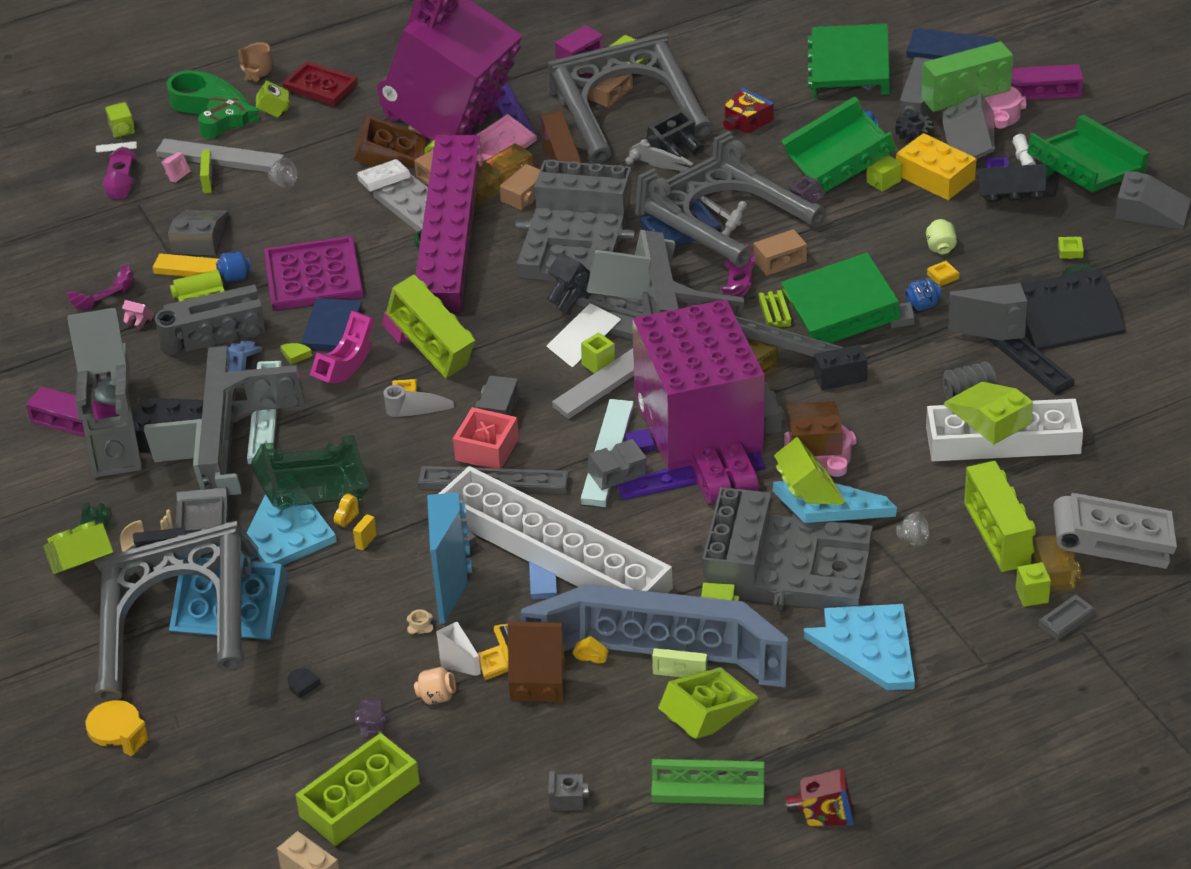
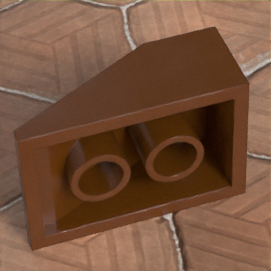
(383, 142)
(816, 426)
(536, 662)

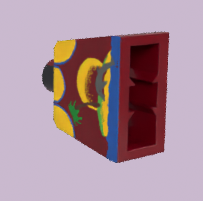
(747, 112)
(824, 799)

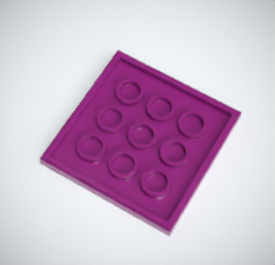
(312, 271)

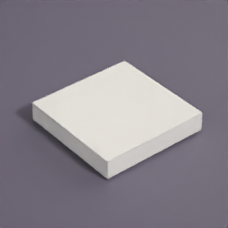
(383, 175)

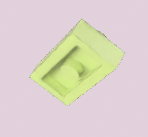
(678, 663)

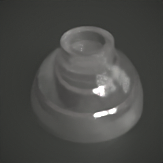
(283, 173)
(914, 529)

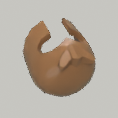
(256, 61)

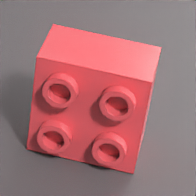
(485, 438)

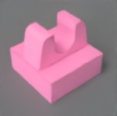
(176, 167)
(136, 311)

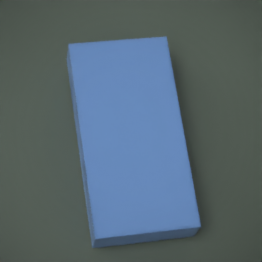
(541, 582)

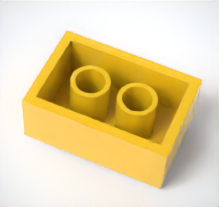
(936, 166)

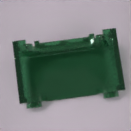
(311, 474)

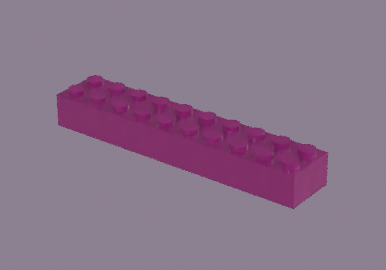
(449, 218)

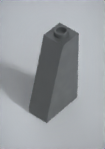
(911, 96)

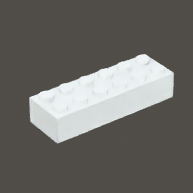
(1053, 431)

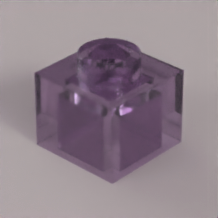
(808, 189)
(370, 717)

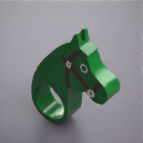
(214, 99)

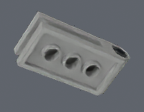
(1114, 530)

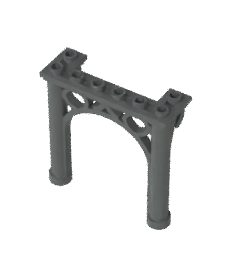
(613, 61)
(727, 162)
(123, 586)

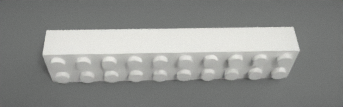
(554, 538)

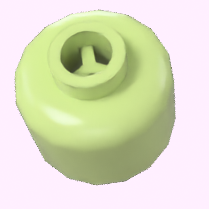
(941, 236)

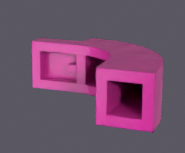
(349, 353)

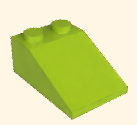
(992, 410)
(705, 701)

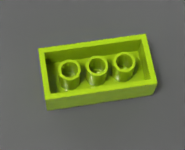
(430, 326)
(999, 516)
(83, 545)
(357, 789)

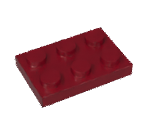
(320, 83)

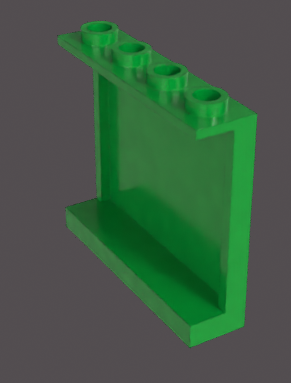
(849, 57)
(838, 145)
(1089, 154)
(842, 299)

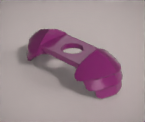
(117, 181)
(122, 283)
(741, 287)

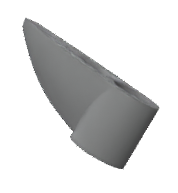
(410, 403)

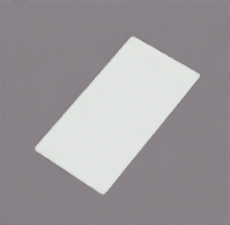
(583, 326)

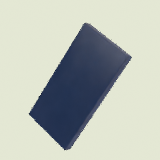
(938, 44)

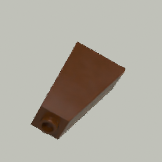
(557, 138)

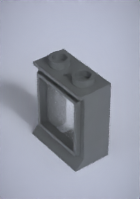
(202, 509)

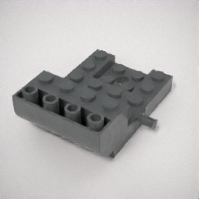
(575, 214)
(782, 556)

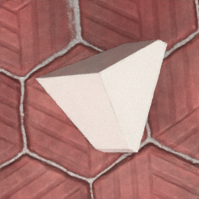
(457, 651)

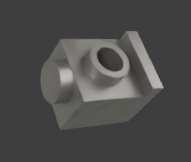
(567, 792)

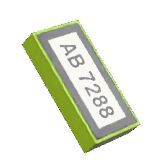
(206, 171)

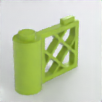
(197, 286)

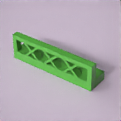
(707, 786)

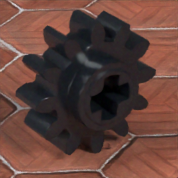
(913, 126)

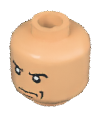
(435, 685)

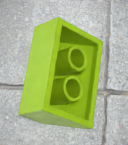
(806, 475)

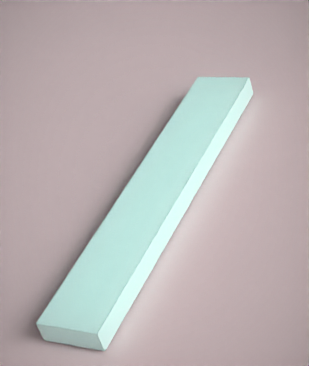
(262, 422)
(612, 432)

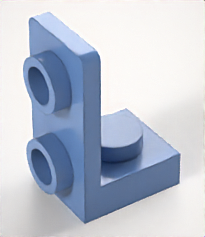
(239, 354)

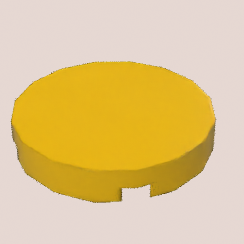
(109, 721)

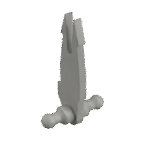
(656, 157)
(733, 218)

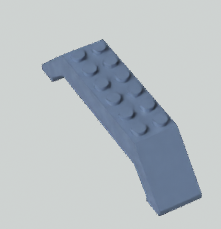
(650, 620)

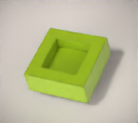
(1070, 247)

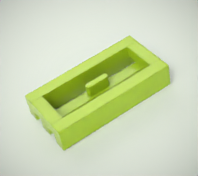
(772, 299)

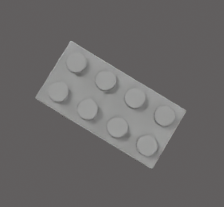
(405, 200)

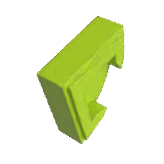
(295, 352)

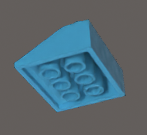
(448, 550)
(261, 601)

